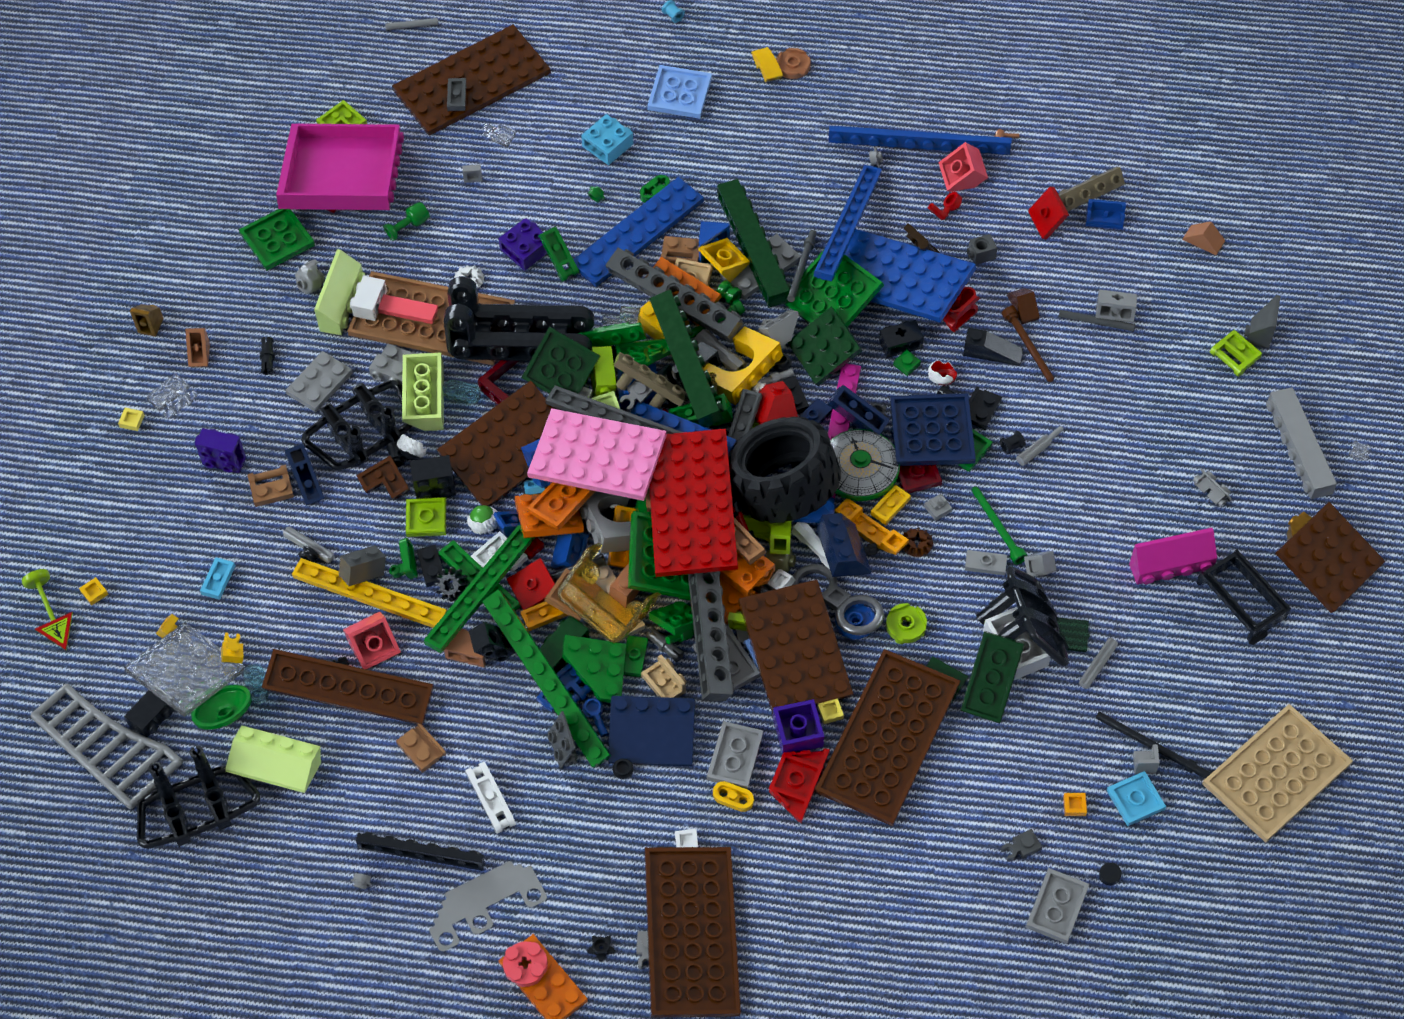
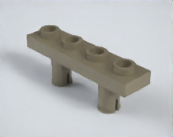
(1092, 188)
(644, 375)

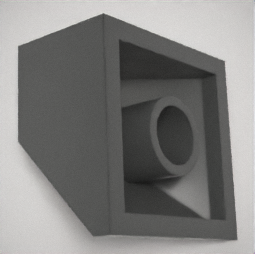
(1263, 324)

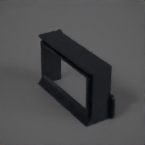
(1259, 630)

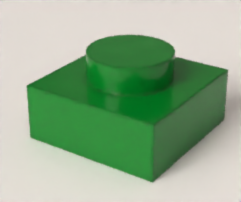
(907, 362)

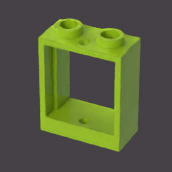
(603, 374)

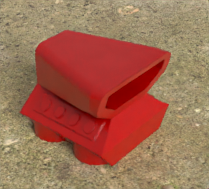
(962, 309)

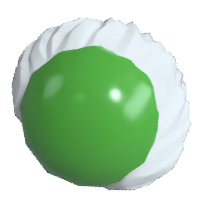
(482, 519)

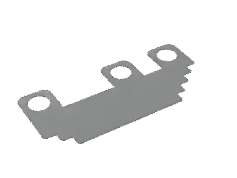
(477, 894)

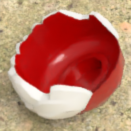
(942, 373)

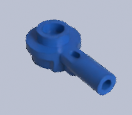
(593, 709)

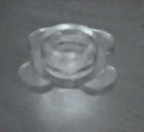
(1358, 455)

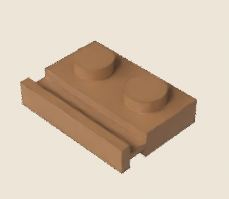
(421, 747)

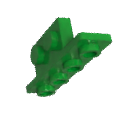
(616, 334)

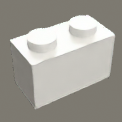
(368, 297)

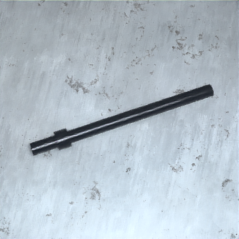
(1190, 765)

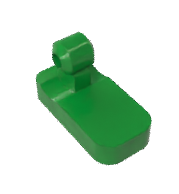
(409, 565)

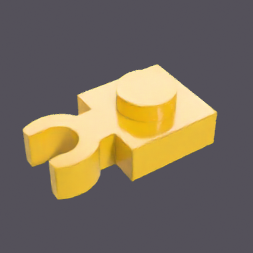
(232, 650)

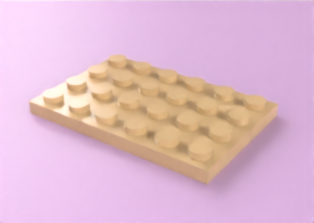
(1277, 773)

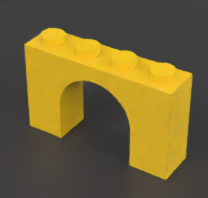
(756, 346)

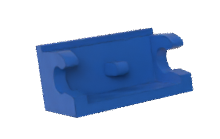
(1105, 214)

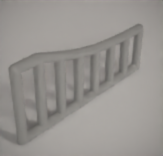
(90, 765)

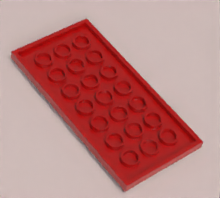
(693, 505)

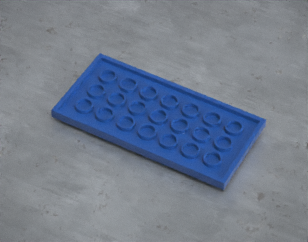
(912, 278)

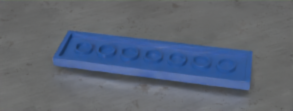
(639, 228)

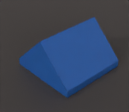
(710, 233)

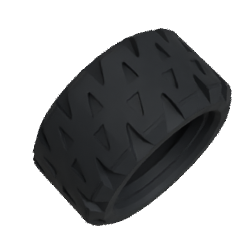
(795, 491)

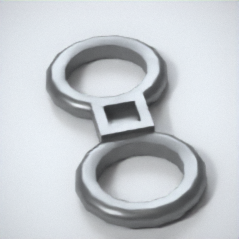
(841, 600)

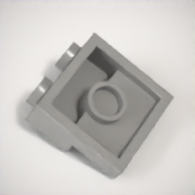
(388, 364)

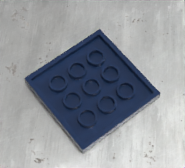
(932, 429)

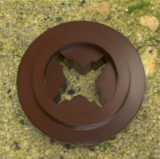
(924, 546)

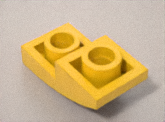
(767, 63)

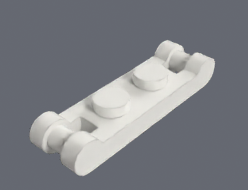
(490, 797)

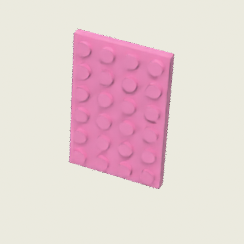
(597, 454)

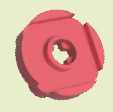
(535, 970)

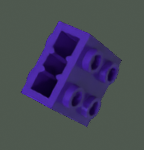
(523, 244)
(220, 450)

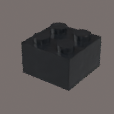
(433, 477)

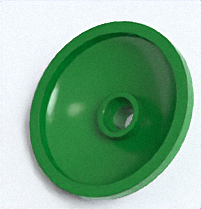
(222, 708)

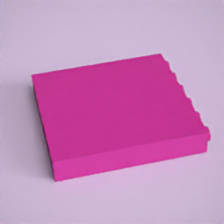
(340, 167)

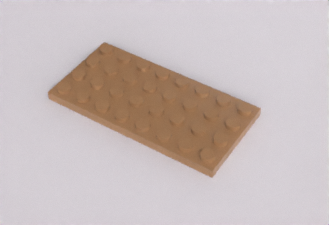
(410, 332)

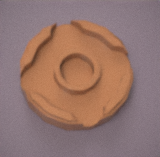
(794, 63)

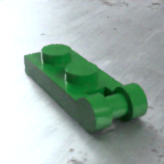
(558, 253)

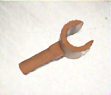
(1000, 133)

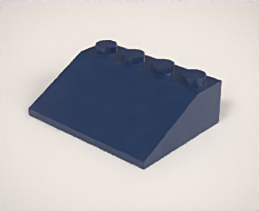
(652, 730)

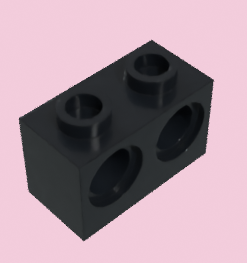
(490, 642)

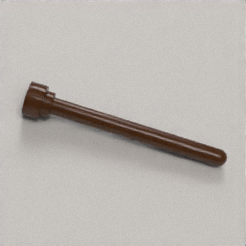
(1011, 315)

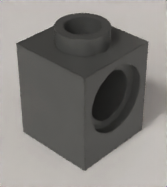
(982, 249)

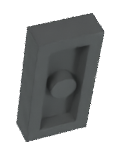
(456, 94)

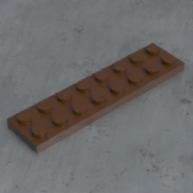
(348, 687)

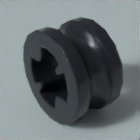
(308, 554)

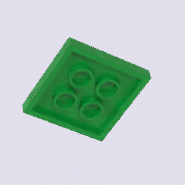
(276, 238)

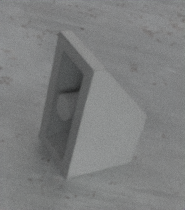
(781, 327)

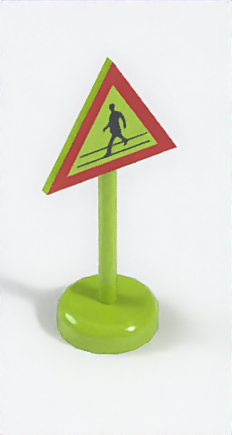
(58, 628)

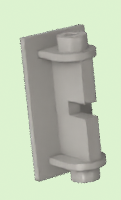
(1218, 493)

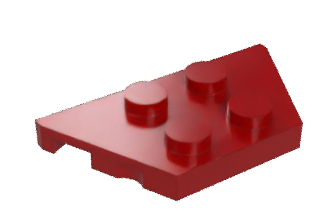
(797, 779)

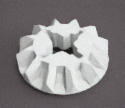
(477, 275)

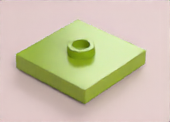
(425, 517)

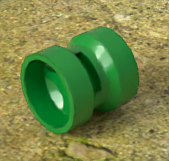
(729, 292)

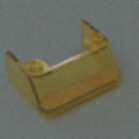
(596, 605)

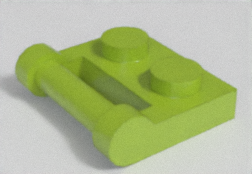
(1239, 348)

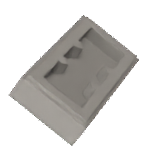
(986, 562)

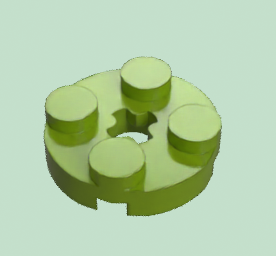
(910, 614)

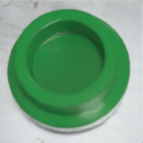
(596, 194)

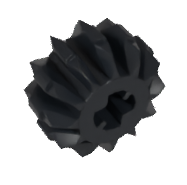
(445, 585)

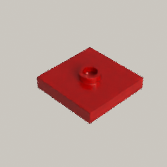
(1048, 212)
(531, 584)

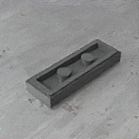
(745, 413)

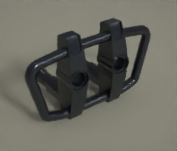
(352, 441)
(1033, 615)
(173, 811)

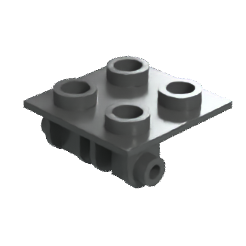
(562, 742)

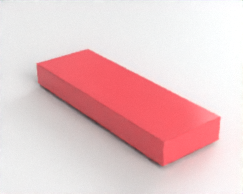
(407, 309)

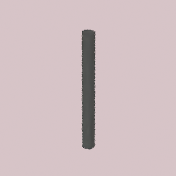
(1091, 319)

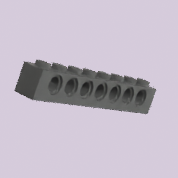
(726, 330)
(706, 648)

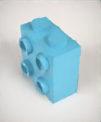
(607, 139)

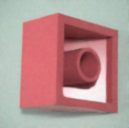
(963, 168)
(372, 640)

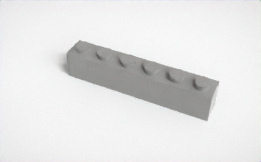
(1301, 443)

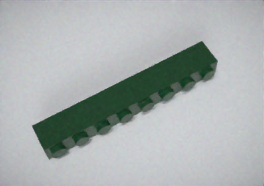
(753, 242)
(686, 358)

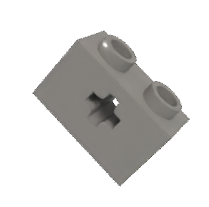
(1116, 305)

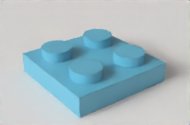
(1136, 798)

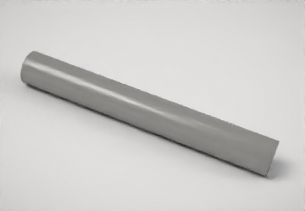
(411, 24)

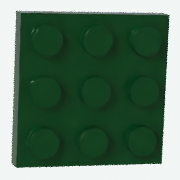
(825, 346)
(560, 363)

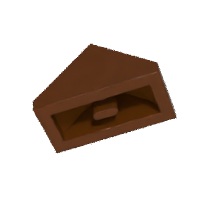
(1025, 304)

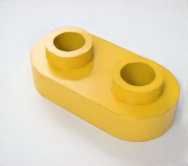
(734, 796)

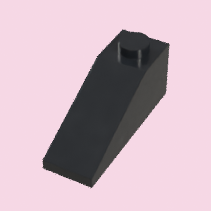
(990, 347)

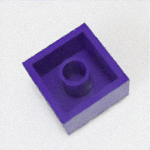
(798, 727)

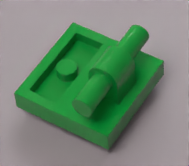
(675, 619)

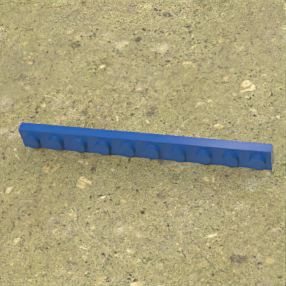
(917, 139)
(847, 223)

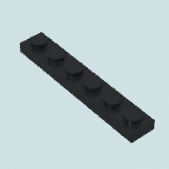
(412, 849)

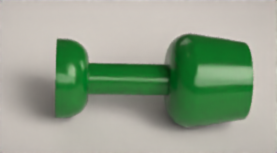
(415, 214)

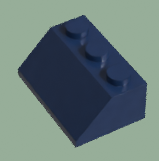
(842, 546)

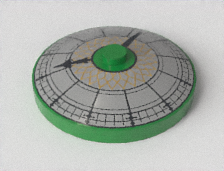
(865, 464)

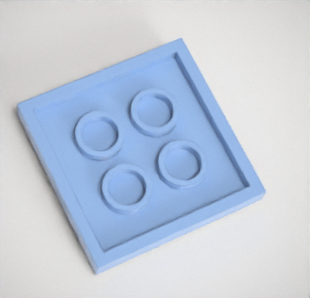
(679, 91)

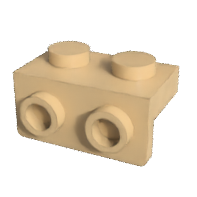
(664, 679)

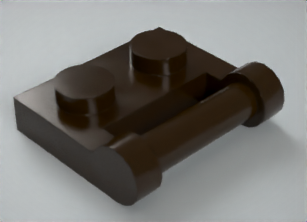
(918, 239)

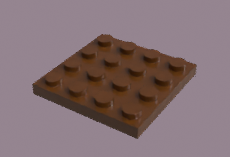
(1330, 557)

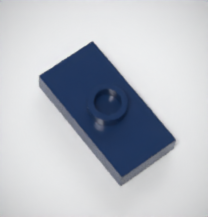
(817, 411)

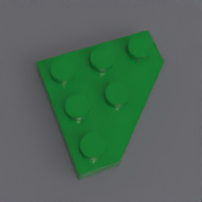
(645, 351)
(597, 664)

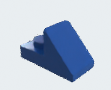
(507, 521)

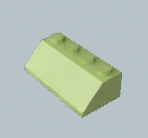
(338, 289)
(423, 391)
(273, 759)

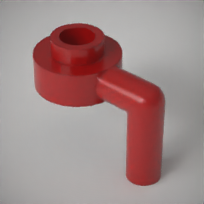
(951, 202)

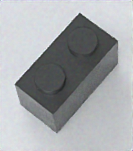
(362, 565)

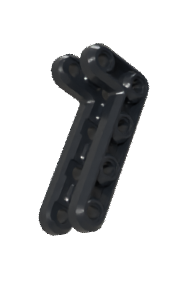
(505, 330)

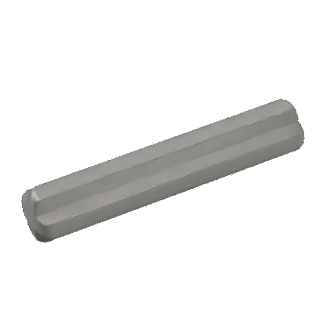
(301, 540)
(1098, 663)

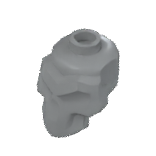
(309, 277)

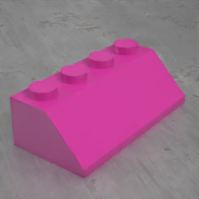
(1173, 556)

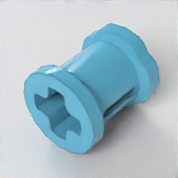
(673, 11)

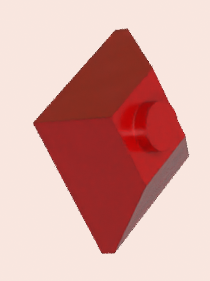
(775, 403)

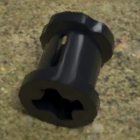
(1012, 442)

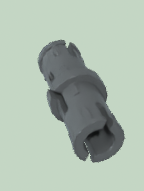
(659, 640)

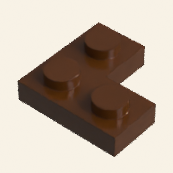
(384, 473)

